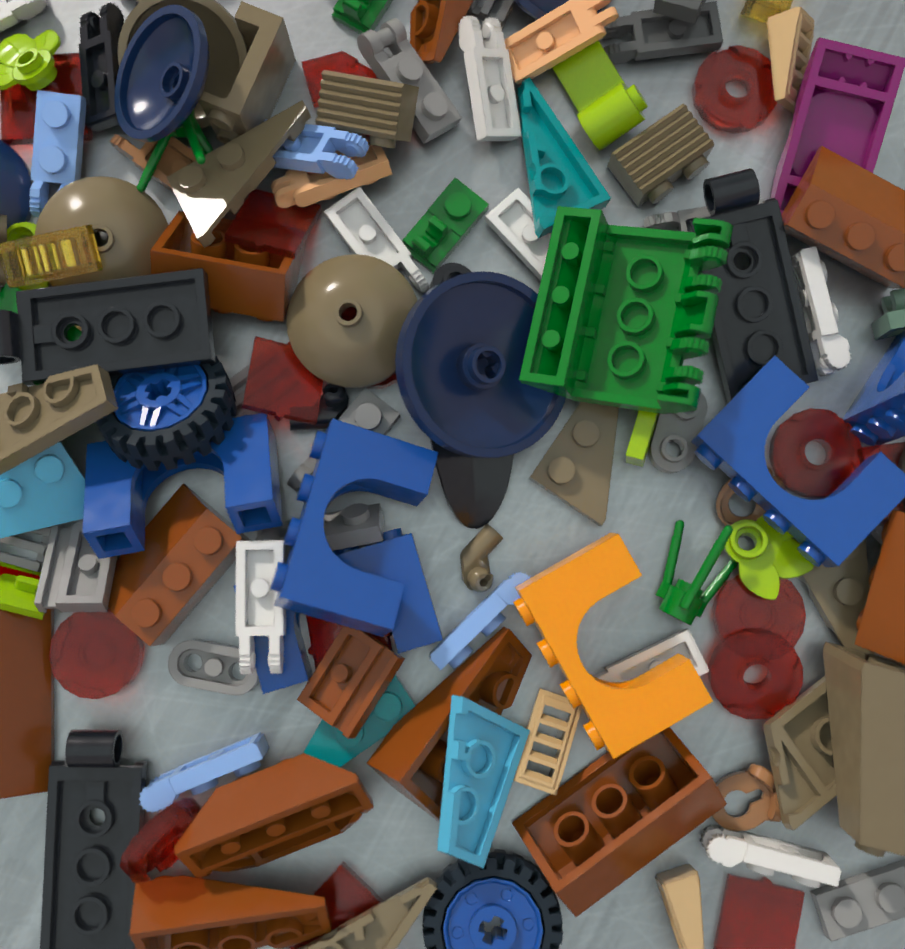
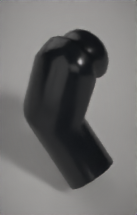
(332, 405)

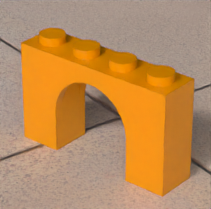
(618, 711)

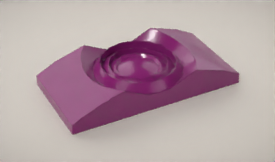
(839, 106)

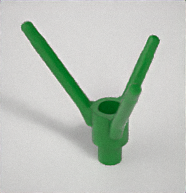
(197, 141)

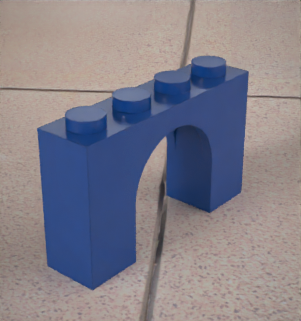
(880, 405)
(119, 492)
(823, 527)
(314, 577)
(415, 622)

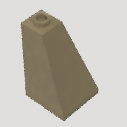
(868, 746)

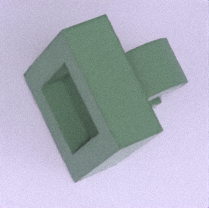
(893, 320)

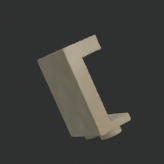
(260, 76)

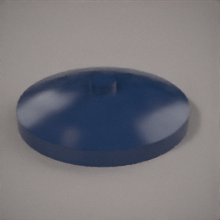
(464, 364)

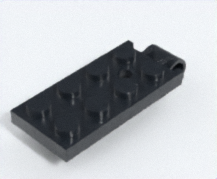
(757, 306)
(123, 322)
(84, 889)

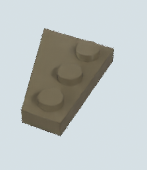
(51, 411)

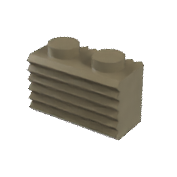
(367, 107)
(661, 156)

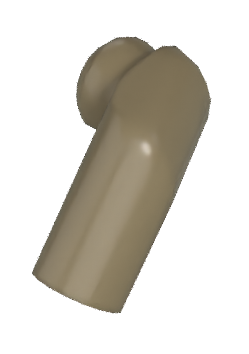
(475, 560)

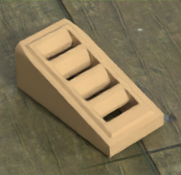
(790, 49)
(535, 779)
(683, 905)

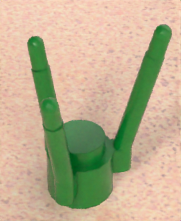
(686, 599)

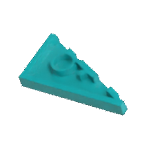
(553, 163)
(334, 748)

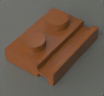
(350, 680)

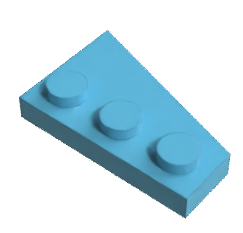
(41, 492)
(477, 778)

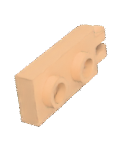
(557, 36)
(308, 188)

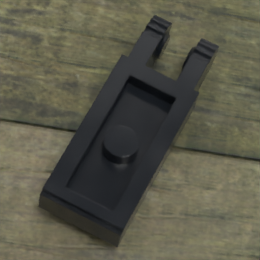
(100, 64)

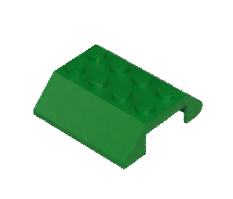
(625, 312)

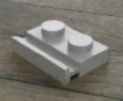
(73, 574)

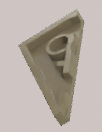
(233, 171)
(581, 461)
(841, 594)
(381, 925)

